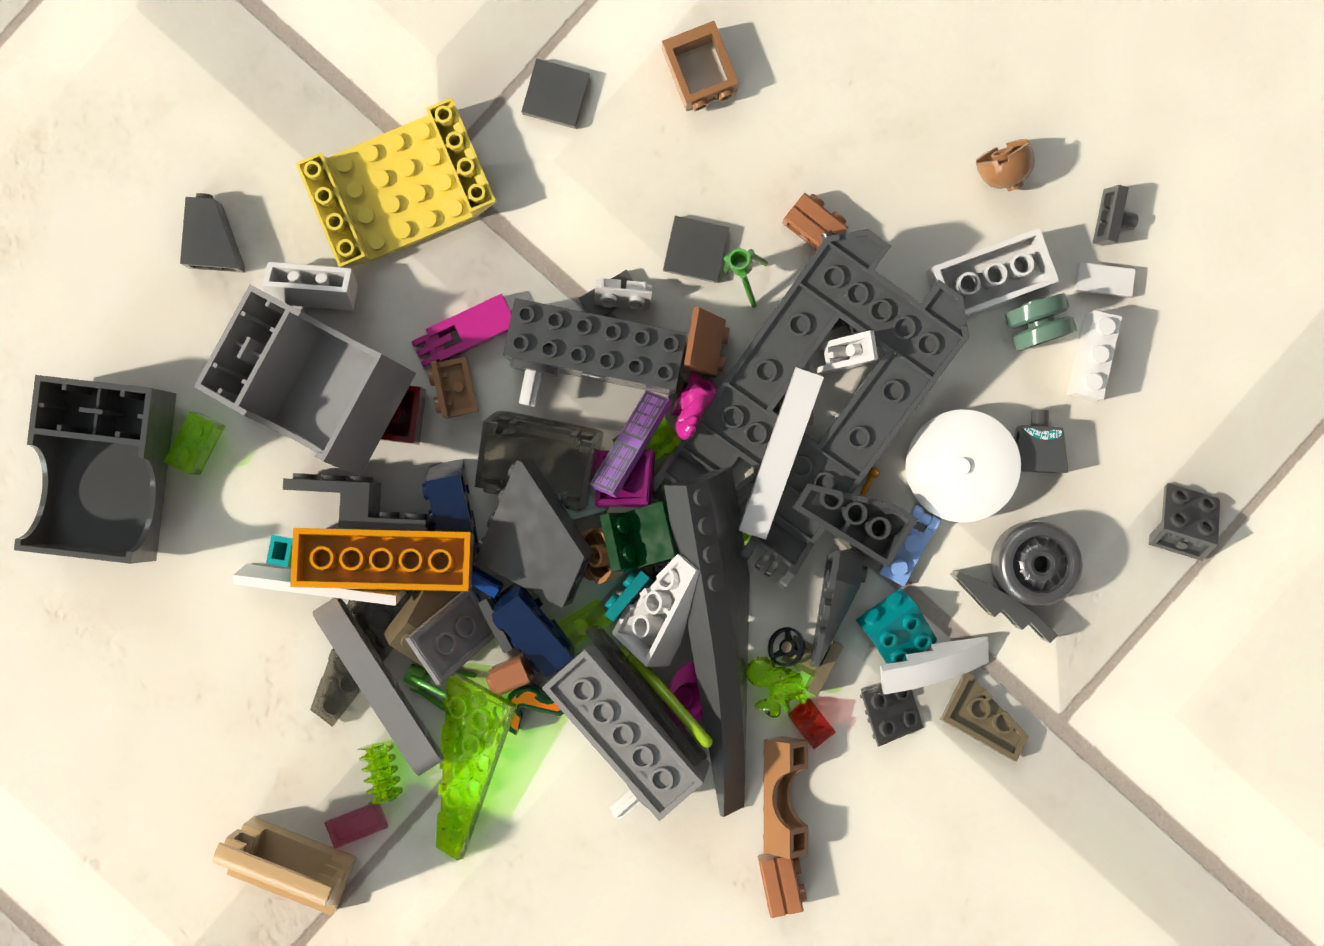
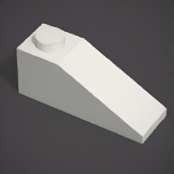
(844, 353)

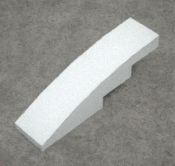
(935, 666)

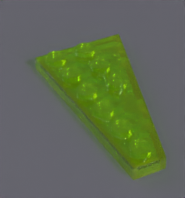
(471, 748)

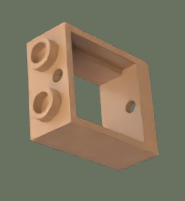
(691, 40)

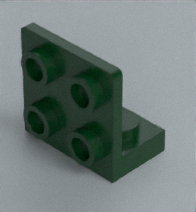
(638, 537)

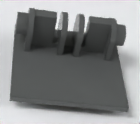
(890, 714)

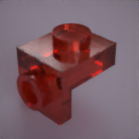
(811, 723)

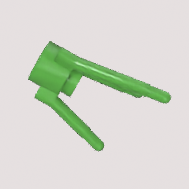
(741, 264)
(419, 681)

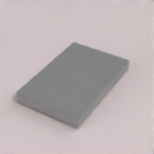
(451, 636)

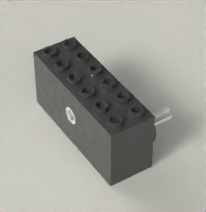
(590, 346)

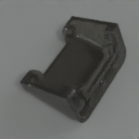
(561, 451)

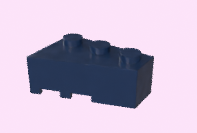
(449, 499)
(532, 630)

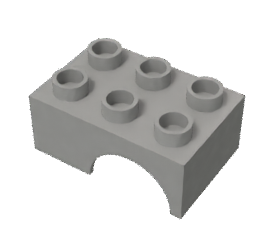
(305, 380)

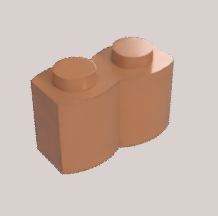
(510, 674)

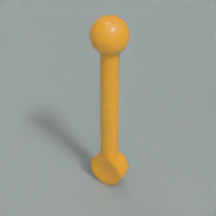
(873, 473)

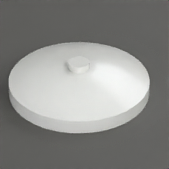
(963, 465)

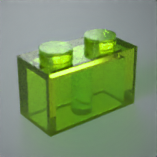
(194, 443)

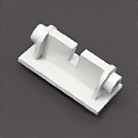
(610, 294)

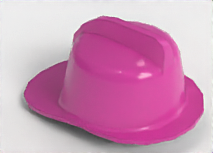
(686, 690)

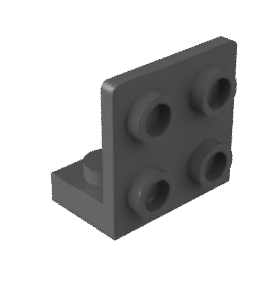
(1187, 523)

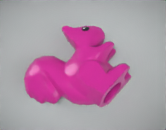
(691, 404)

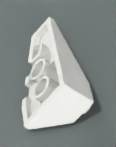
(657, 620)

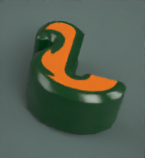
(530, 697)

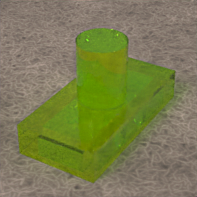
(580, 620)

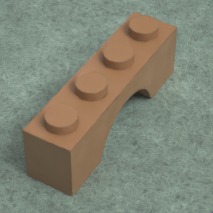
(784, 831)

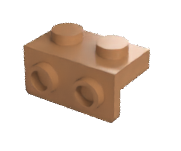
(453, 387)

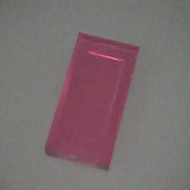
(356, 824)

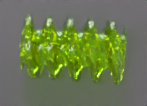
(381, 772)

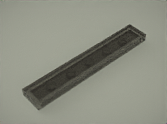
(646, 694)

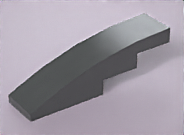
(995, 601)

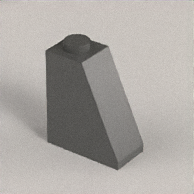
(208, 237)

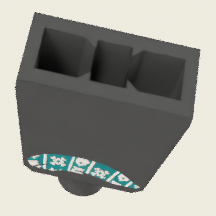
(1041, 446)

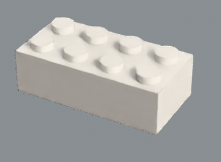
(998, 272)

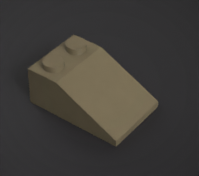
(412, 615)

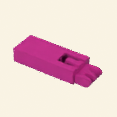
(473, 325)

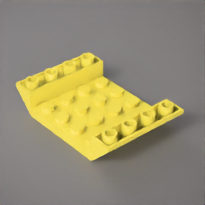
(397, 187)

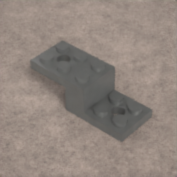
(359, 502)

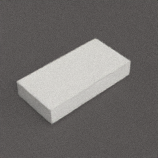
(1104, 280)

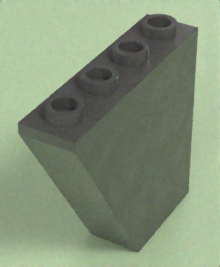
(534, 538)

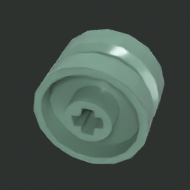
(1040, 321)

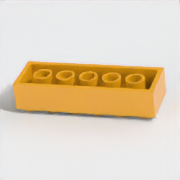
(382, 559)

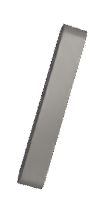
(378, 685)

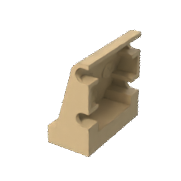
(286, 864)

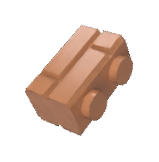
(810, 220)
(781, 885)

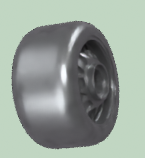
(1014, 563)

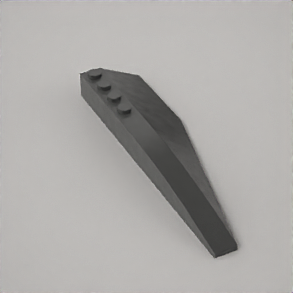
(706, 533)

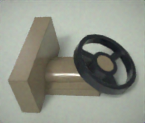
(798, 654)

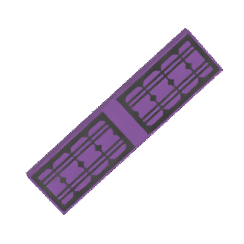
(630, 443)

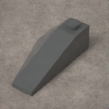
(839, 587)

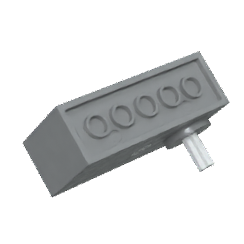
(624, 735)

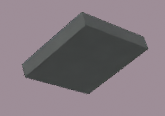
(555, 93)
(695, 249)

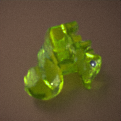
(781, 683)

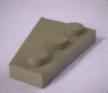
(982, 719)

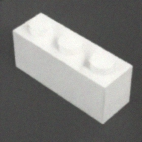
(311, 285)
(1094, 356)

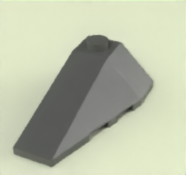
(863, 523)

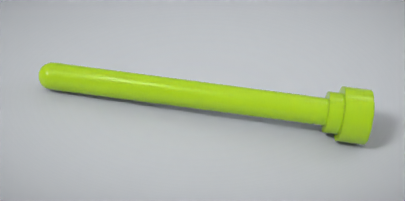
(672, 702)

